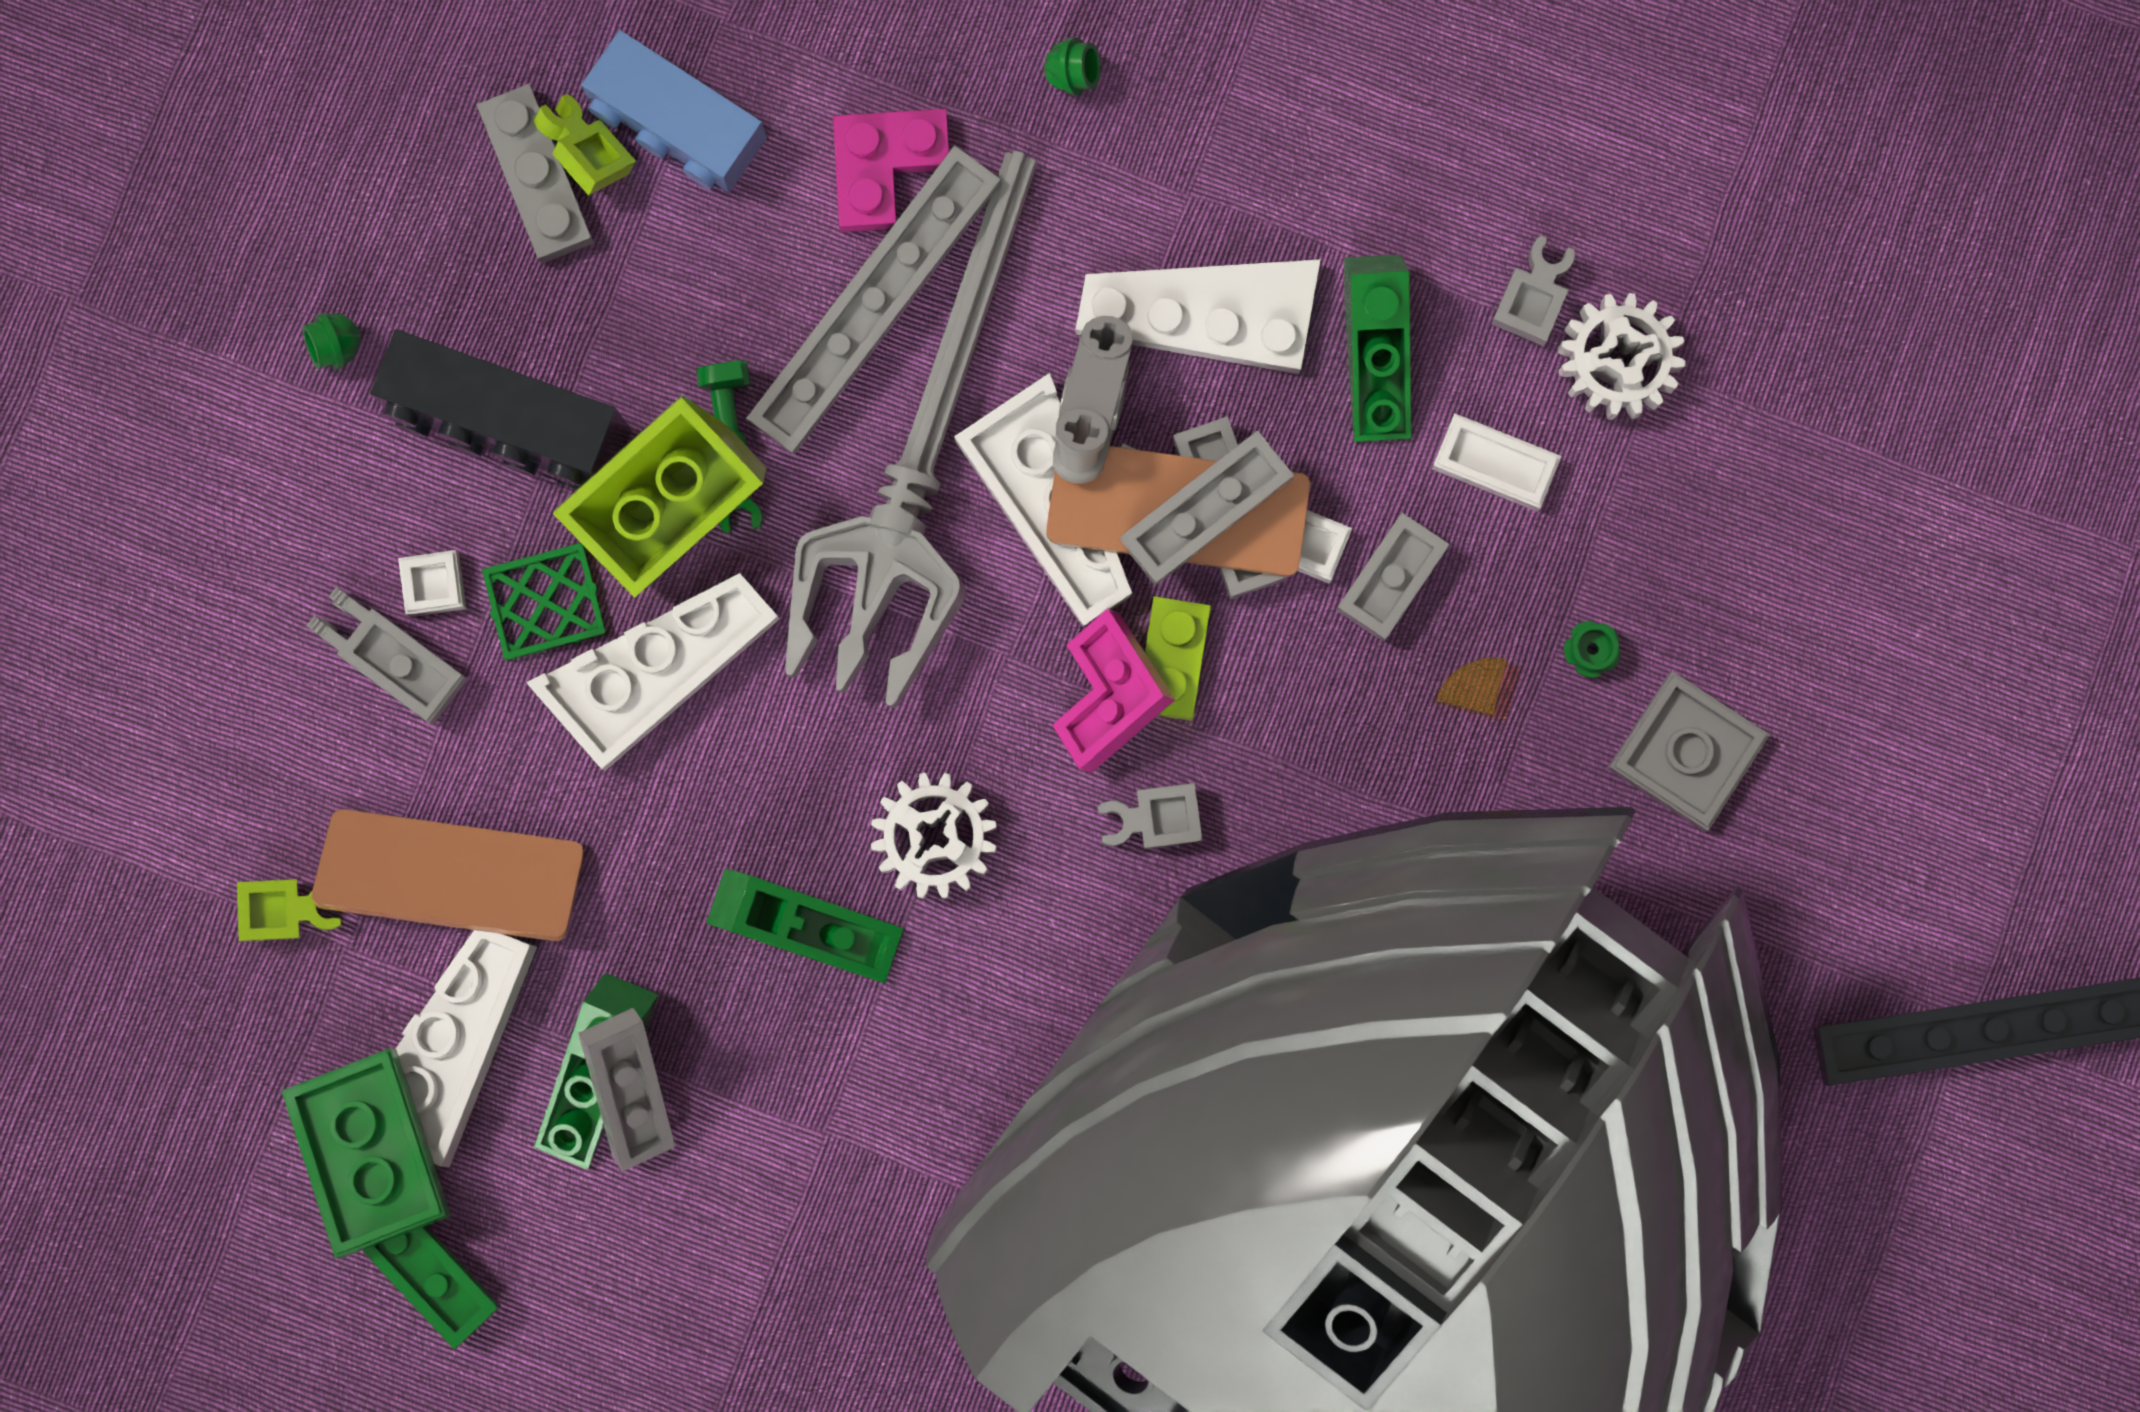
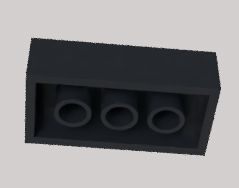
(496, 411)

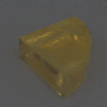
(1474, 686)

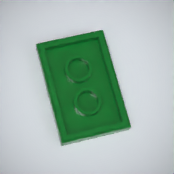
(365, 1153)

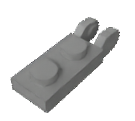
(392, 659)

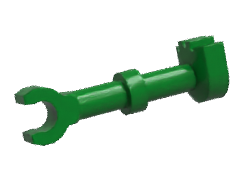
(720, 381)

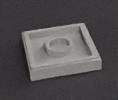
(1688, 751)

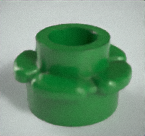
(1600, 635)

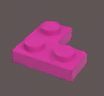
(873, 150)
(1123, 696)

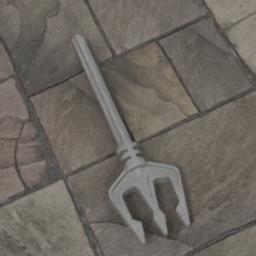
(892, 541)

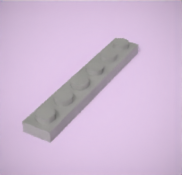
(874, 300)

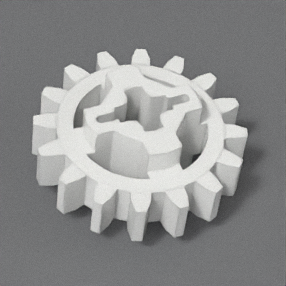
(1626, 380)
(912, 821)

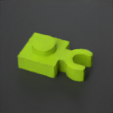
(584, 150)
(274, 911)

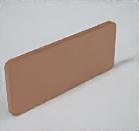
(1141, 481)
(448, 875)

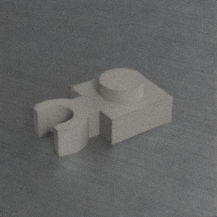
(1532, 298)
(1163, 817)

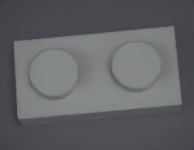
(1392, 577)

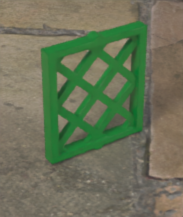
(500, 613)

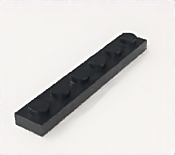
(1979, 1032)

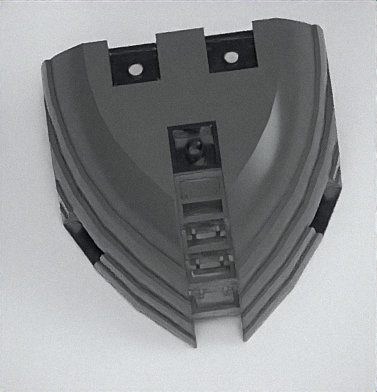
(1391, 1147)

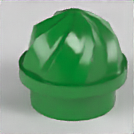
(1073, 66)
(331, 340)

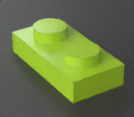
(1177, 649)

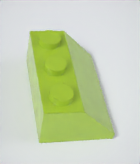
(661, 494)

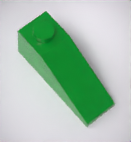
(804, 925)

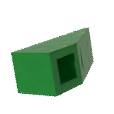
(1378, 346)
(573, 1118)

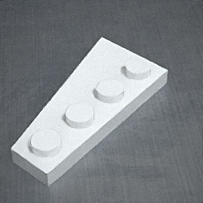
(1213, 312)
(1015, 462)
(636, 681)
(458, 1033)

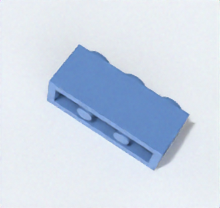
(672, 113)

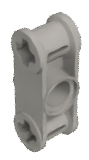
(1092, 399)

